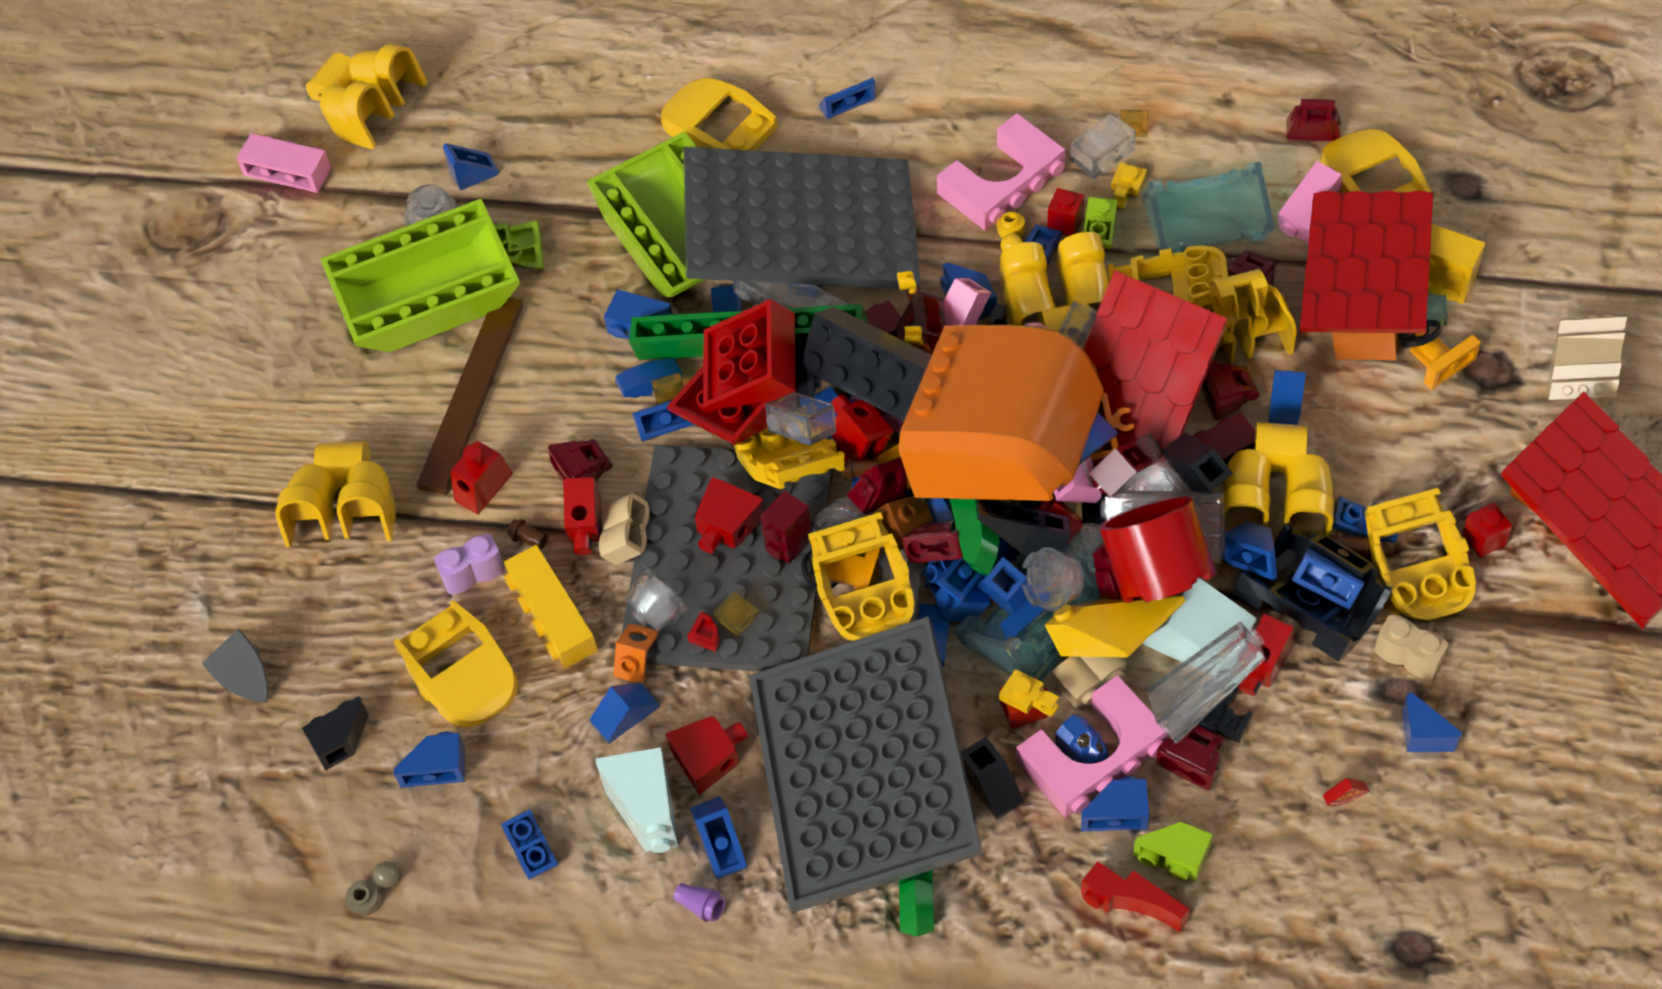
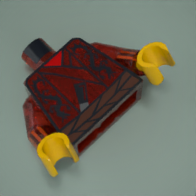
(922, 318)

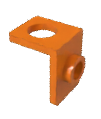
(632, 655)

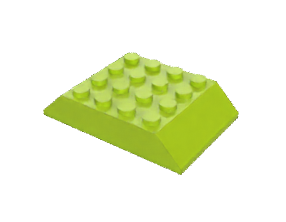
(646, 212)
(422, 278)

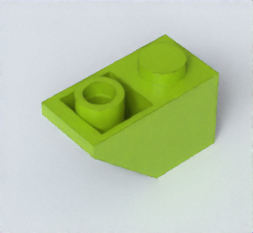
(1101, 219)
(1176, 849)

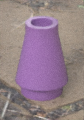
(701, 901)

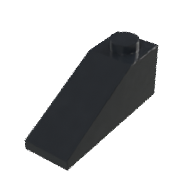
(1023, 526)

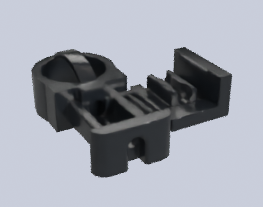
(1226, 721)

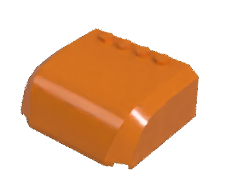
(999, 414)

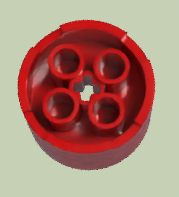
(1157, 549)

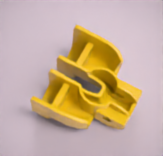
(363, 86)
(1026, 281)
(1251, 311)
(1280, 450)
(313, 487)

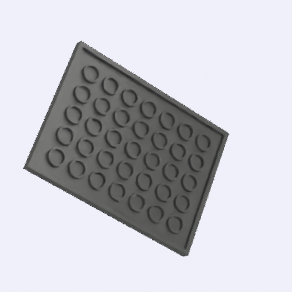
(798, 218)
(706, 580)
(863, 765)

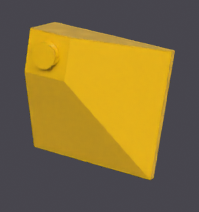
(1108, 625)

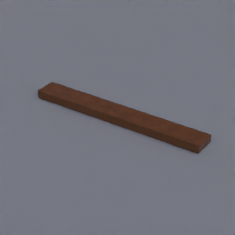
(469, 397)

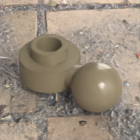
(384, 876)

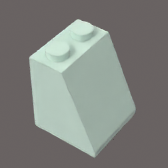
(1197, 622)
(642, 795)

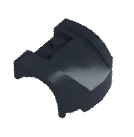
(1335, 626)

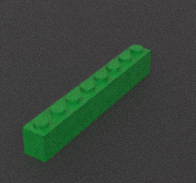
(684, 333)

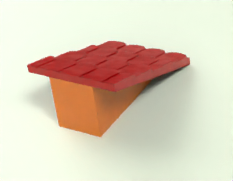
(1368, 270)
(1151, 356)
(1598, 501)

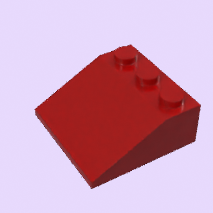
(750, 357)
(728, 423)

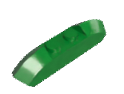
(976, 540)
(916, 904)

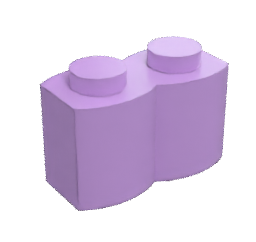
(472, 563)

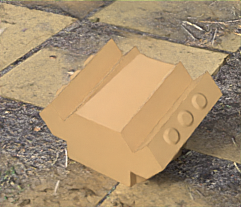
(1587, 357)

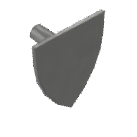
(239, 667)

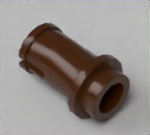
(856, 468)
(527, 534)
(1359, 545)

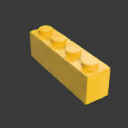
(550, 607)

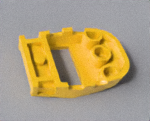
(700, 98)
(1367, 149)
(1189, 270)
(779, 459)
(1431, 587)
(873, 607)
(471, 687)

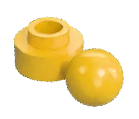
(1010, 229)

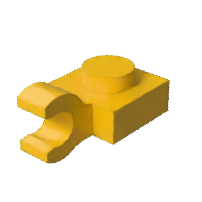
(1127, 181)
(1027, 692)

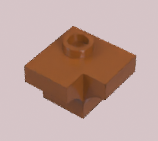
(904, 516)

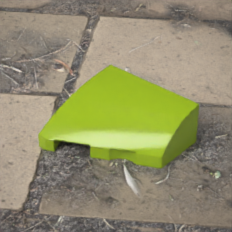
(522, 244)

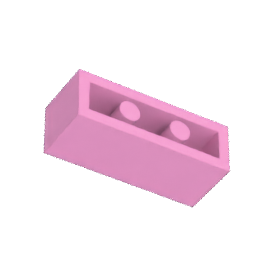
(284, 162)

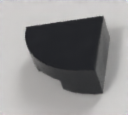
(998, 315)

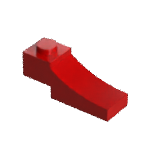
(1109, 891)

